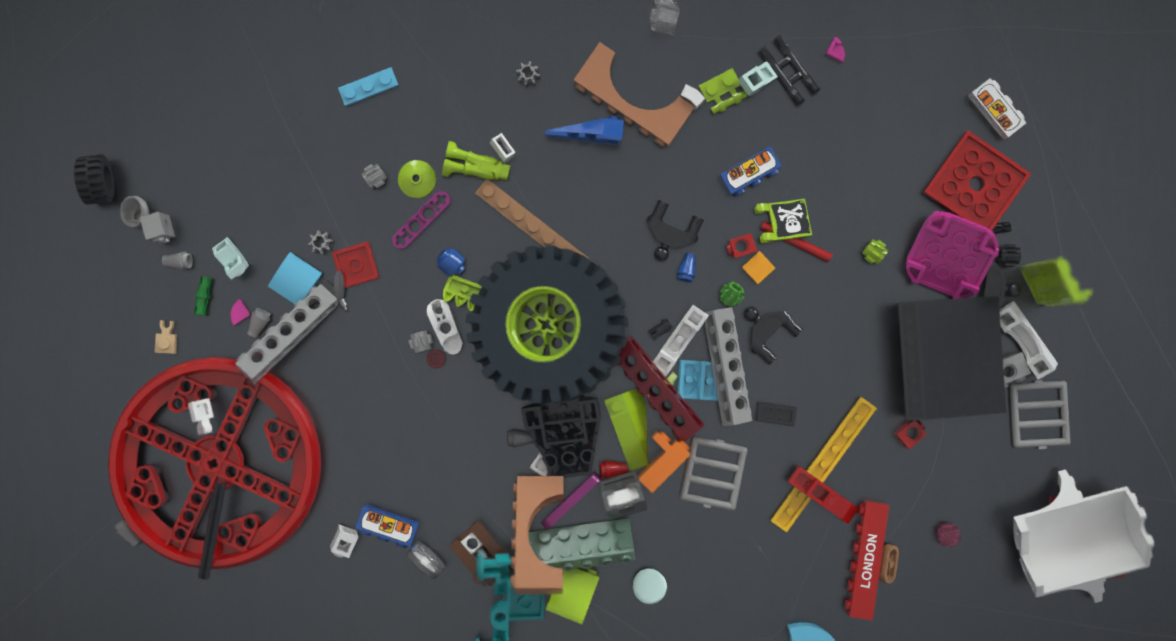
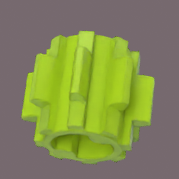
(875, 251)

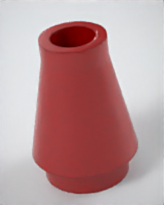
(611, 469)

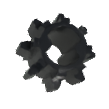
(1009, 255)

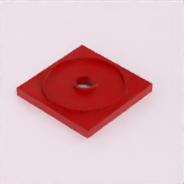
(977, 159)

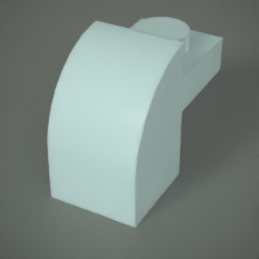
(757, 78)
(230, 258)

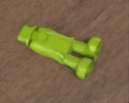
(475, 165)

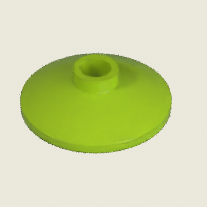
(423, 186)

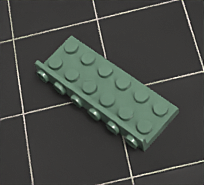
(584, 545)

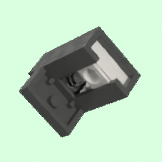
(622, 495)

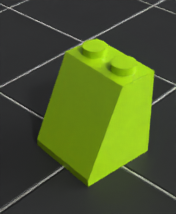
(577, 594)

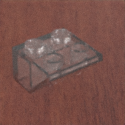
(664, 16)

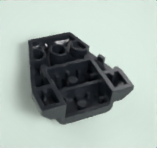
(565, 434)

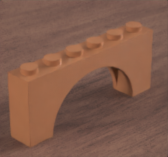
(660, 123)
(531, 573)

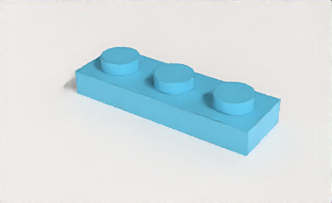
(368, 86)

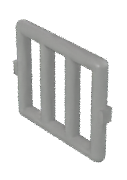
(1062, 404)
(733, 487)

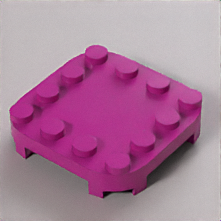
(951, 255)

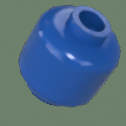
(450, 262)

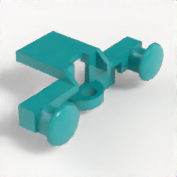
(513, 606)

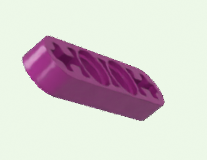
(418, 217)
(570, 501)

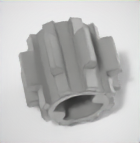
(533, 71)
(374, 176)
(315, 239)
(420, 341)

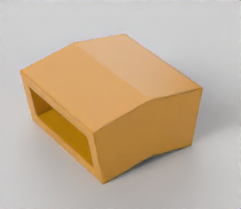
(758, 268)

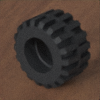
(94, 179)

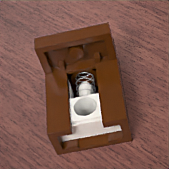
(466, 553)

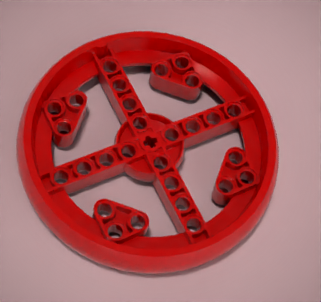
(169, 387)

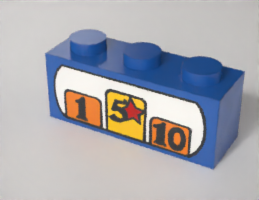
(750, 171)
(387, 526)

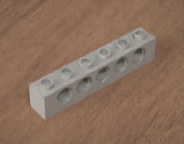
(285, 344)
(727, 367)

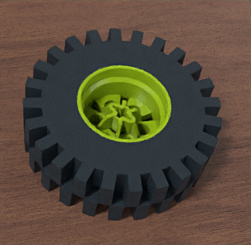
(500, 322)

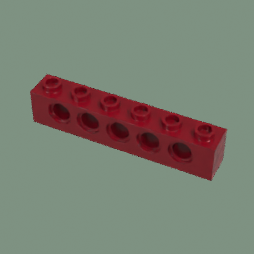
(667, 391)

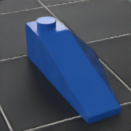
(596, 131)

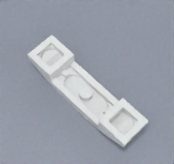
(680, 339)

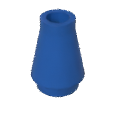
(687, 268)

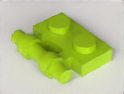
(719, 86)

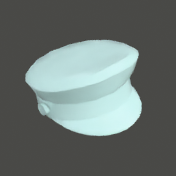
(649, 586)

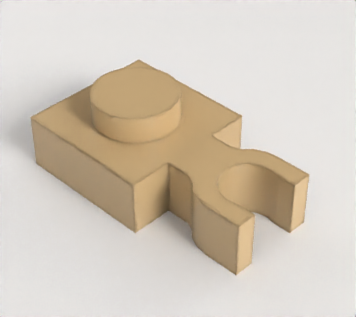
(166, 341)

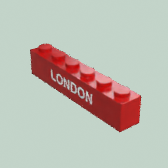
(867, 559)

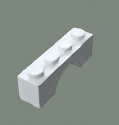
(1035, 351)

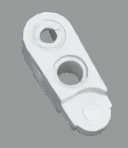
(451, 341)

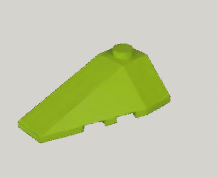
(629, 419)

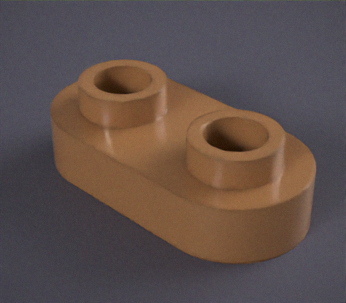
(889, 563)

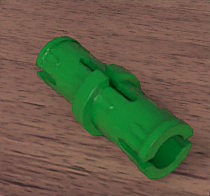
(202, 296)

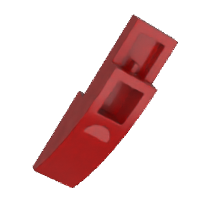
(823, 494)

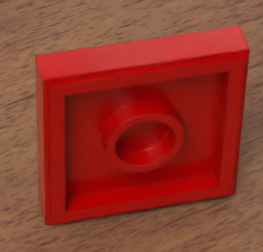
(356, 264)

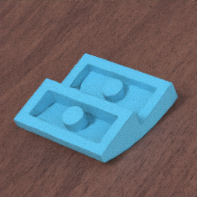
(294, 279)
(696, 380)

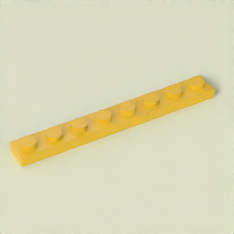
(825, 461)

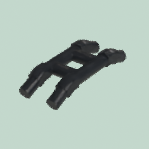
(788, 82)

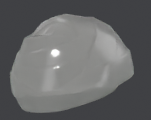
(132, 209)

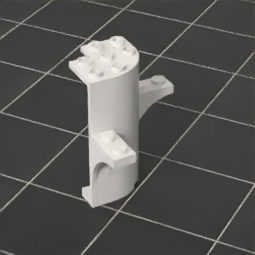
(1082, 540)

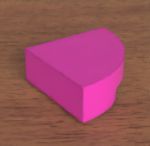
(836, 50)
(239, 312)

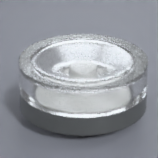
(425, 560)

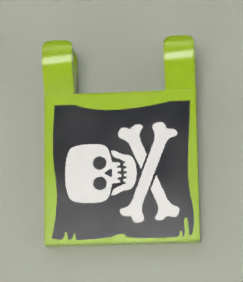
(787, 220)

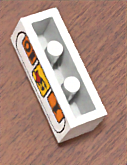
(997, 108)

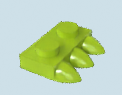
(461, 290)

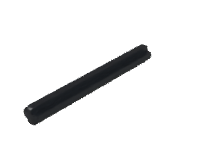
(212, 531)

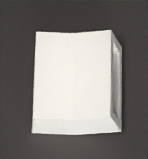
(692, 96)
(498, 149)

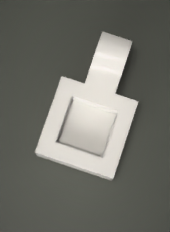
(201, 412)

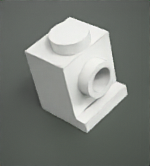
(349, 536)

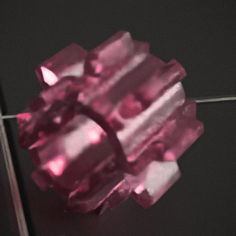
(948, 535)

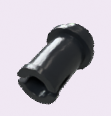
(660, 329)

